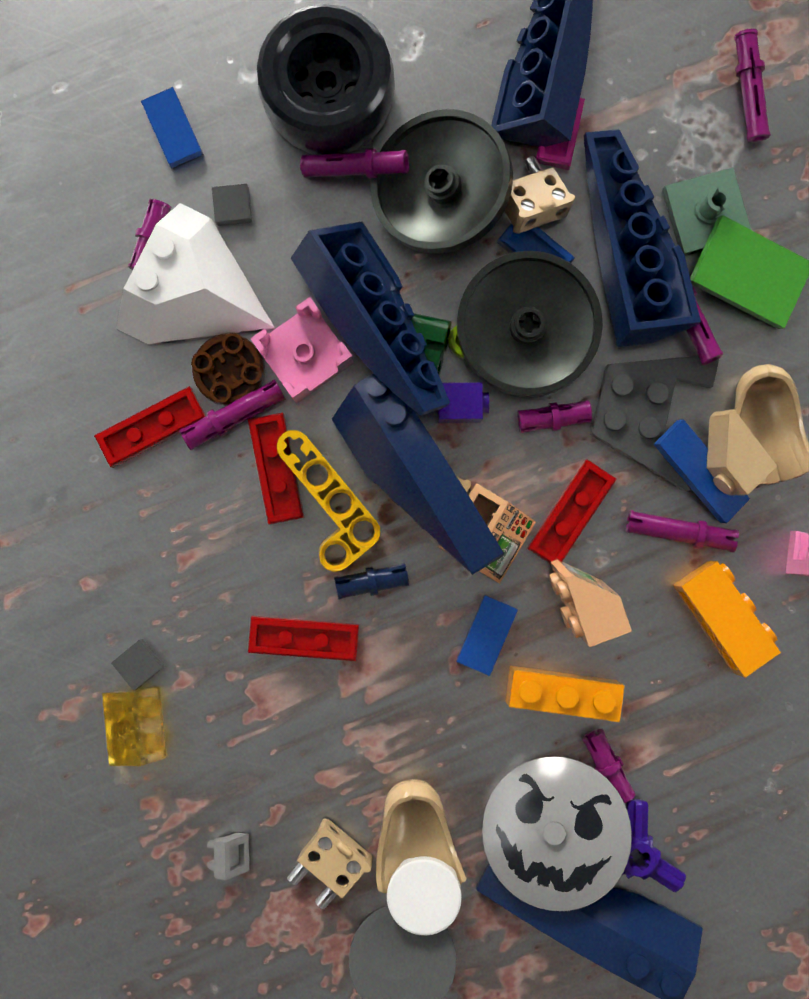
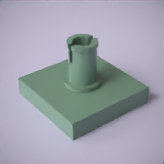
(697, 205)

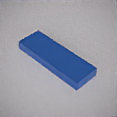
(689, 459)

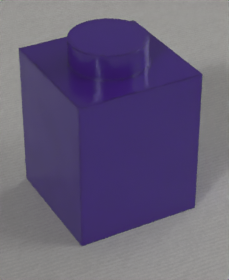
(466, 403)

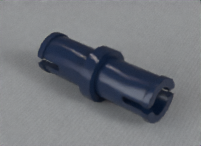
(371, 581)

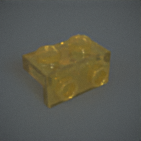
(134, 727)

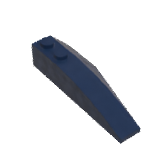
(638, 260)

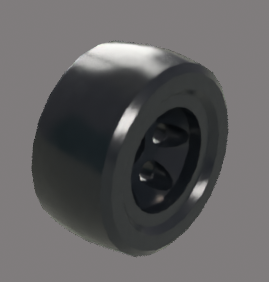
(334, 119)

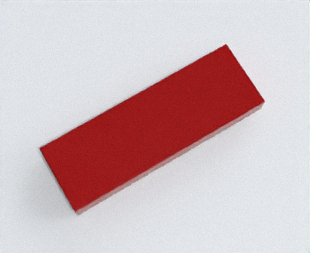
(149, 427)
(276, 479)
(571, 512)
(303, 638)

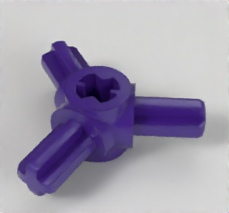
(650, 862)

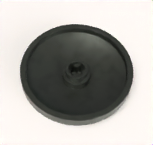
(453, 185)
(529, 323)

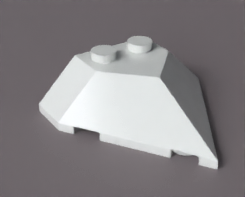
(187, 285)

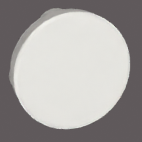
(424, 895)

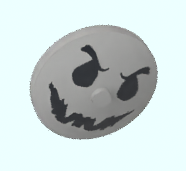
(557, 833)

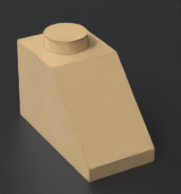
(735, 455)

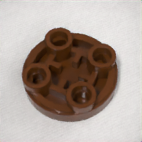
(227, 368)

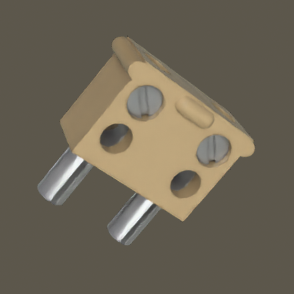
(537, 198)
(336, 857)

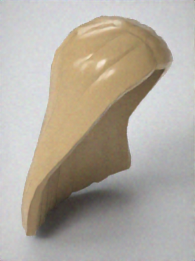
(772, 412)
(413, 828)

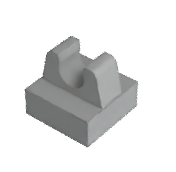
(230, 855)

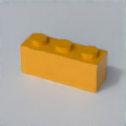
(728, 618)
(564, 693)

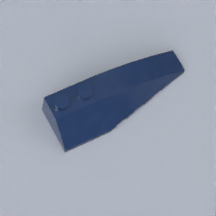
(547, 77)
(365, 306)
(413, 472)
(618, 932)

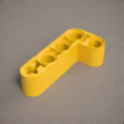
(322, 493)

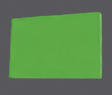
(750, 272)

